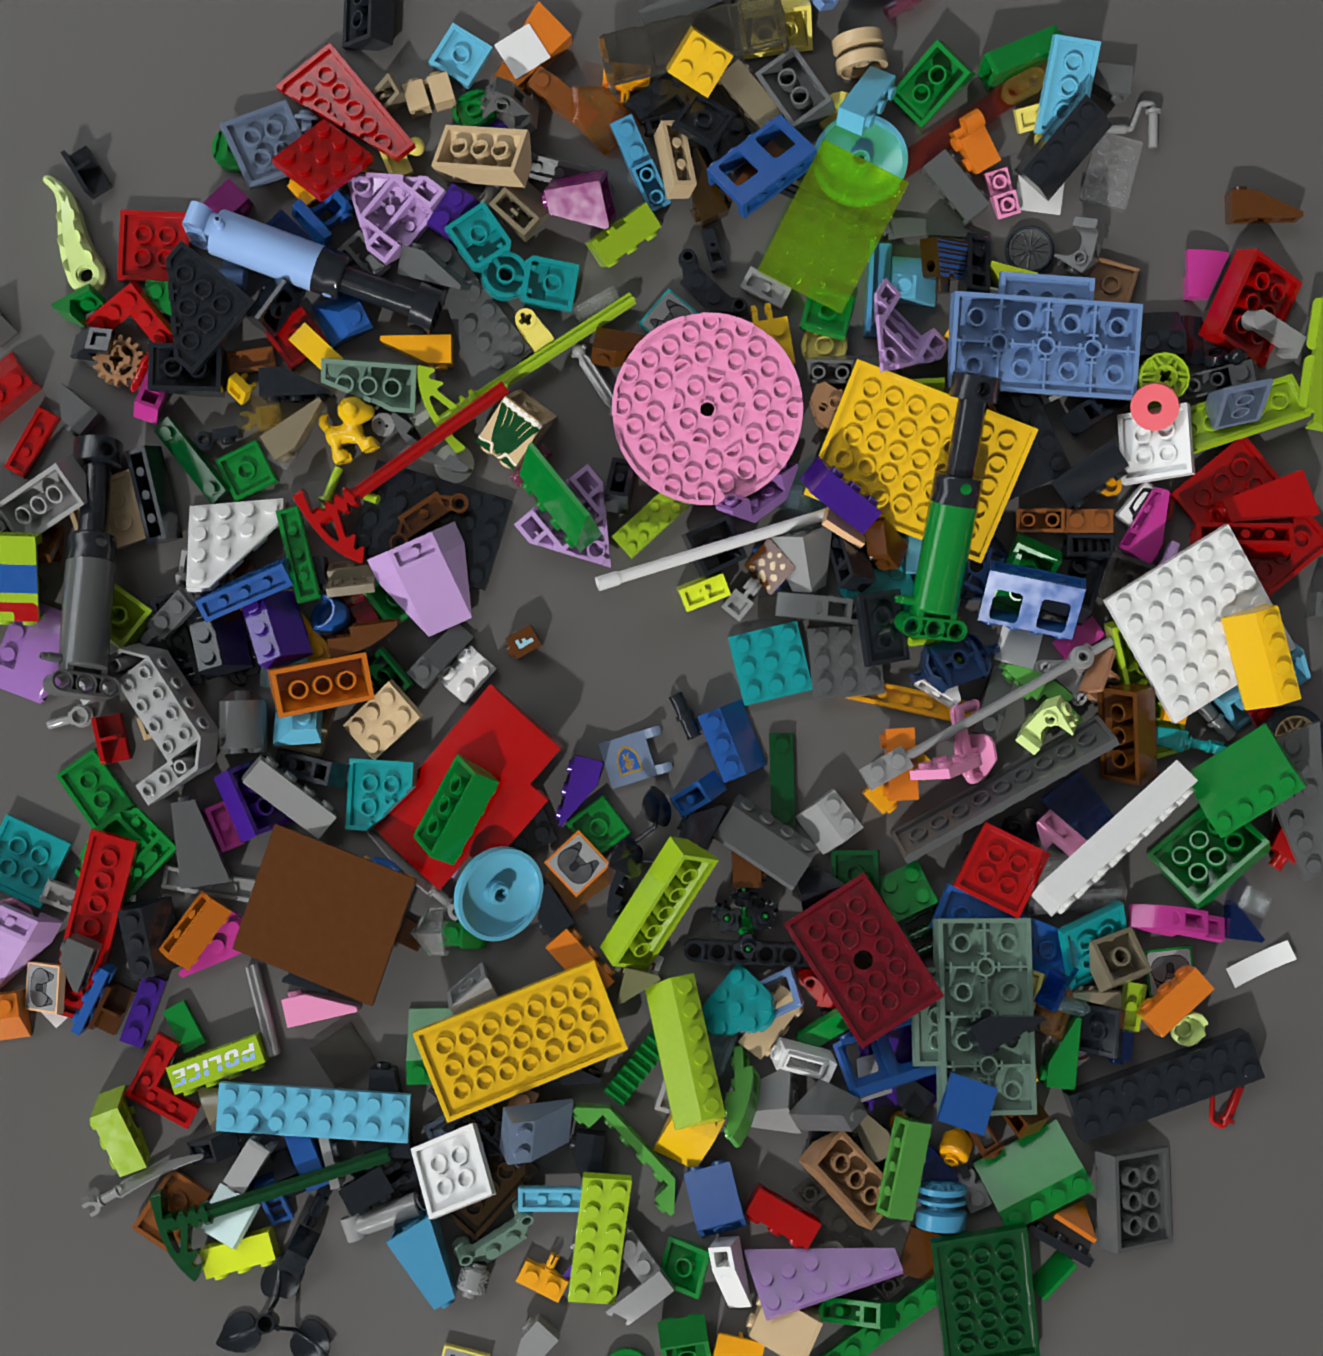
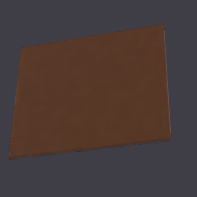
(324, 914)

